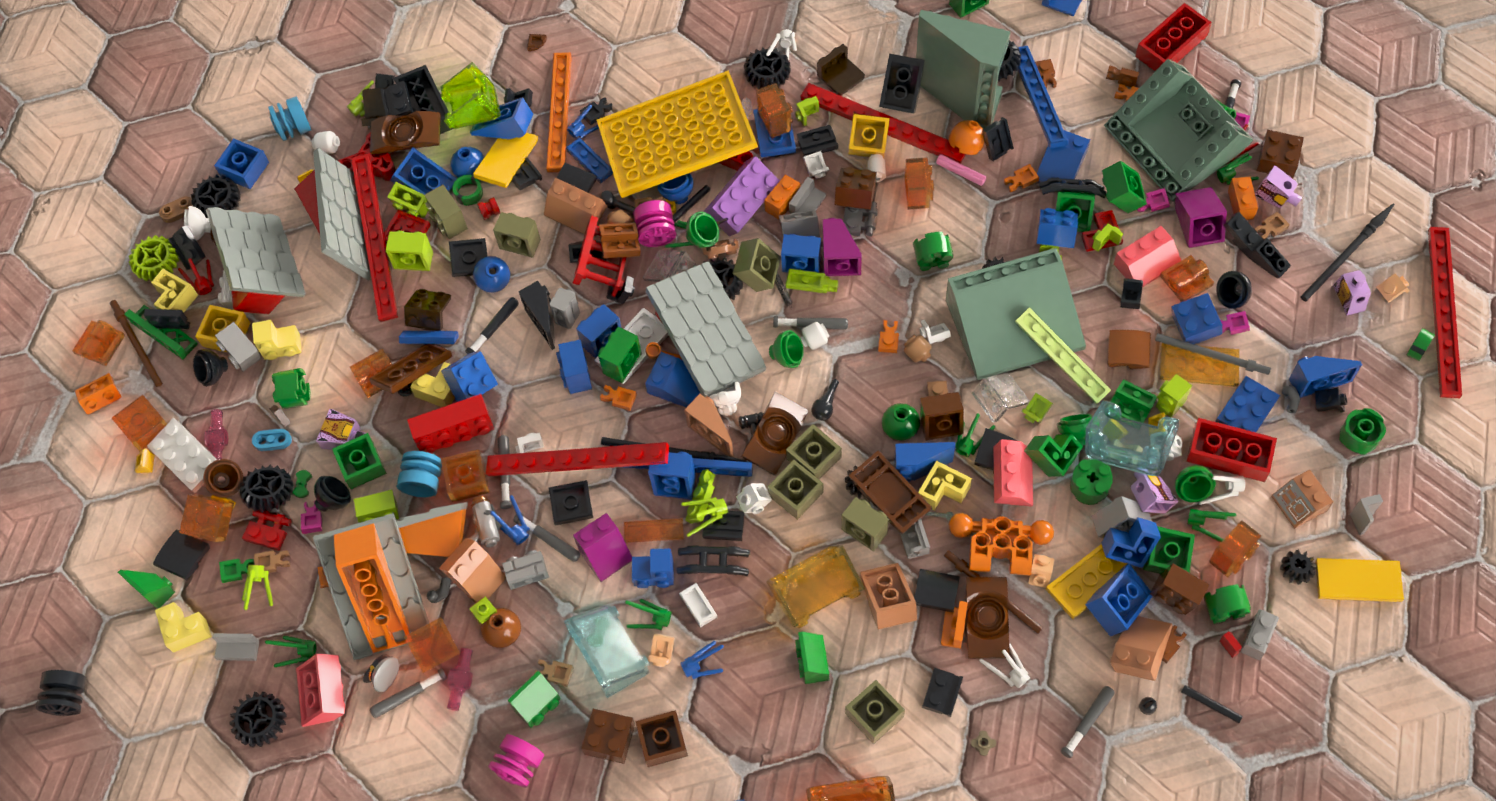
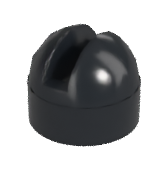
(1151, 709)

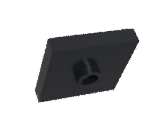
(465, 255)
(570, 502)

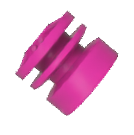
(654, 223)
(516, 760)

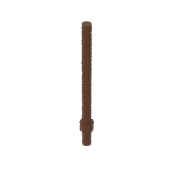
(120, 317)
(962, 566)

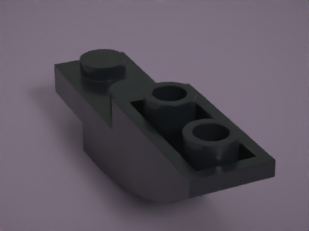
(1254, 247)

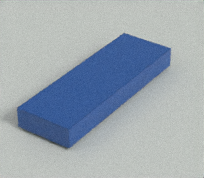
(589, 160)
(428, 337)

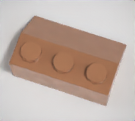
(572, 206)

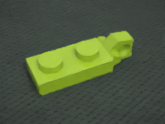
(810, 281)
(702, 492)

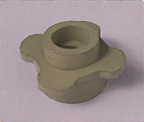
(977, 743)

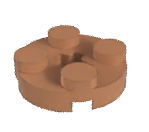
(721, 246)

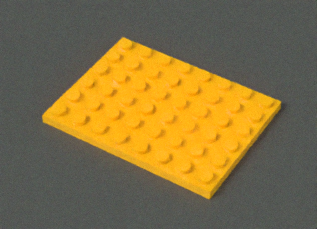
(676, 134)

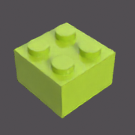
(409, 251)

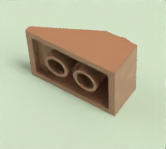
(706, 422)
(473, 570)
(888, 596)
(1141, 648)

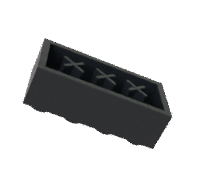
(424, 93)

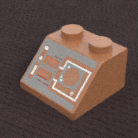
(1302, 499)

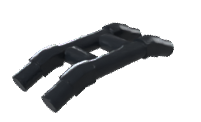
(1072, 185)
(723, 568)

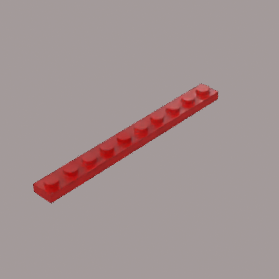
(896, 129)
(374, 238)
(1444, 313)
(578, 459)

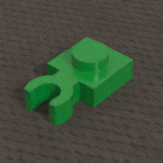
(233, 569)

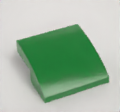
(1133, 401)

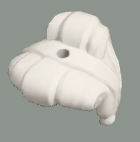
(727, 400)

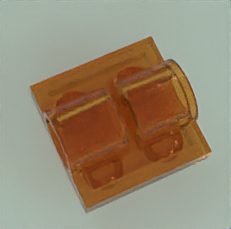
(1187, 278)
(99, 342)
(369, 367)

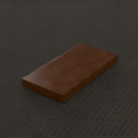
(410, 367)

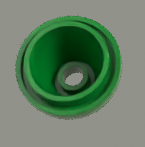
(702, 230)
(787, 349)
(1075, 425)
(900, 428)
(1194, 483)

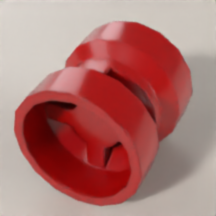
(489, 208)

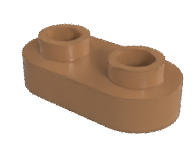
(176, 209)

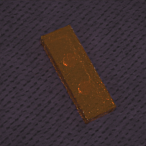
(653, 530)

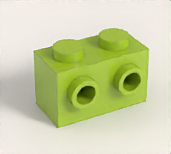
(408, 199)
(1173, 395)
(376, 506)

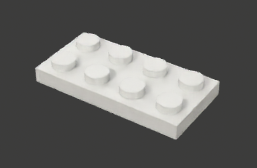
(648, 330)
(182, 454)

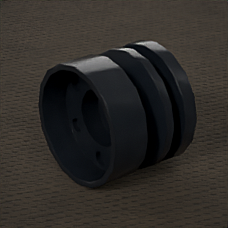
(61, 692)

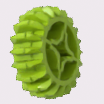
(152, 257)

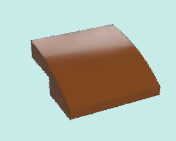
(619, 240)
(1129, 348)

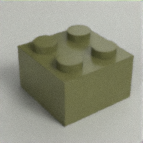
(445, 212)
(517, 234)
(757, 265)
(814, 451)
(795, 489)
(864, 523)
(874, 711)

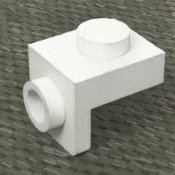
(815, 165)
(934, 334)
(529, 442)

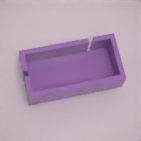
(742, 196)

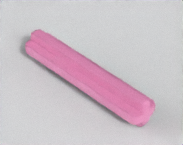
(961, 170)

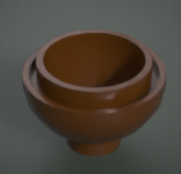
(222, 468)

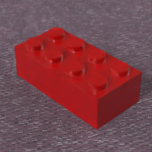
(1173, 37)
(451, 424)
(1231, 450)

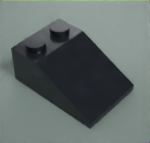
(902, 83)
(536, 304)

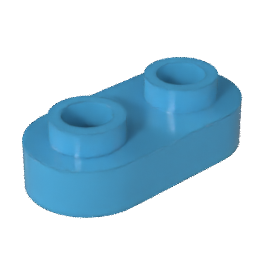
(272, 439)

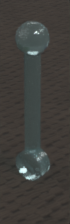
(948, 515)

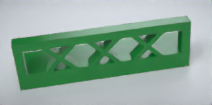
(160, 335)

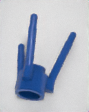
(577, 127)
(516, 533)
(691, 663)

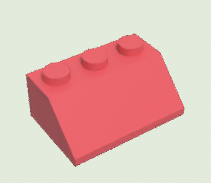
(1148, 256)
(1012, 474)
(320, 689)

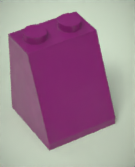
(1201, 217)
(840, 250)
(603, 547)

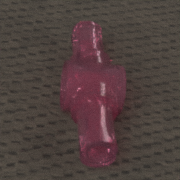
(217, 435)
(459, 679)

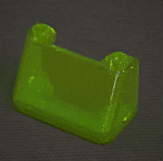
(471, 98)

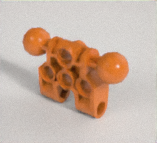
(1012, 537)

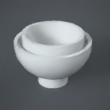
(196, 222)

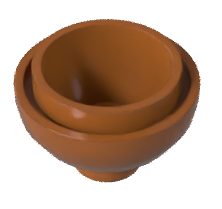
(504, 634)

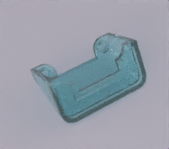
(1129, 442)
(607, 648)

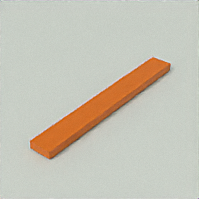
(558, 112)

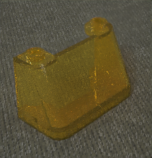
(815, 584)

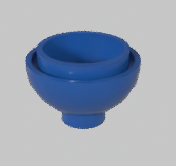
(465, 161)
(677, 188)
(491, 282)

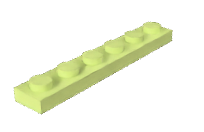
(1062, 355)

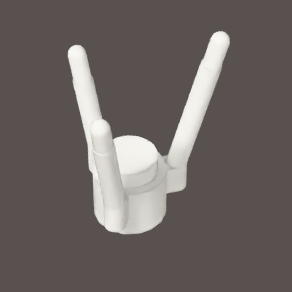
(785, 39)
(1233, 483)
(1018, 675)

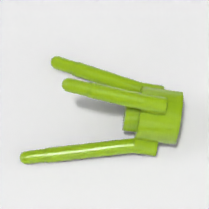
(356, 106)
(716, 509)
(255, 574)

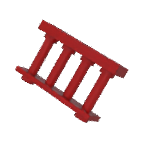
(585, 259)

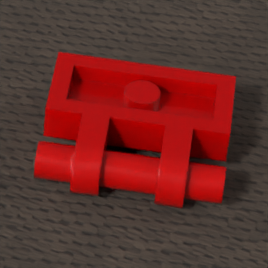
(264, 535)

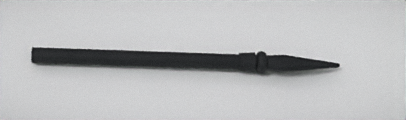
(1365, 233)
(695, 454)

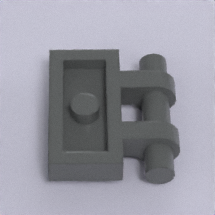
(854, 216)

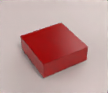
(1230, 644)

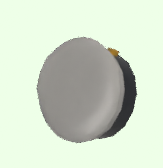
(382, 672)

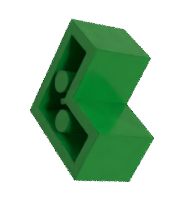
(1055, 454)

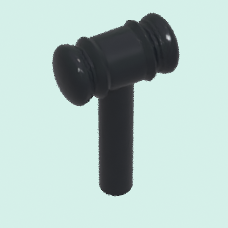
(612, 202)
(750, 421)

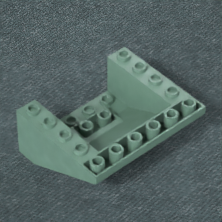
(962, 64)
(1177, 130)
(993, 298)

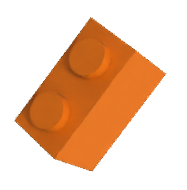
(1243, 197)
(778, 200)

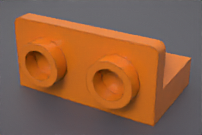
(97, 394)
(954, 626)

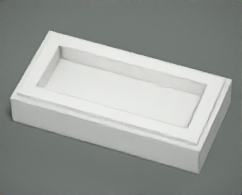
(698, 605)

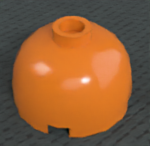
(968, 137)

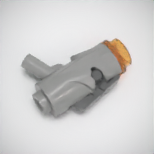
(486, 524)

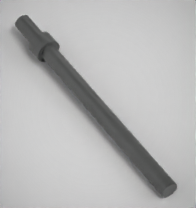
(1249, 365)

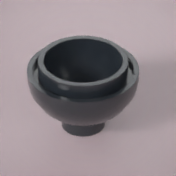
(1234, 289)
(208, 367)
(331, 494)

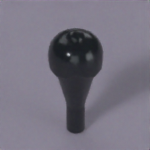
(823, 407)

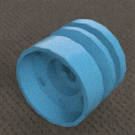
(289, 118)
(419, 474)

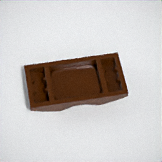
(405, 132)
(775, 433)
(889, 492)
(987, 617)

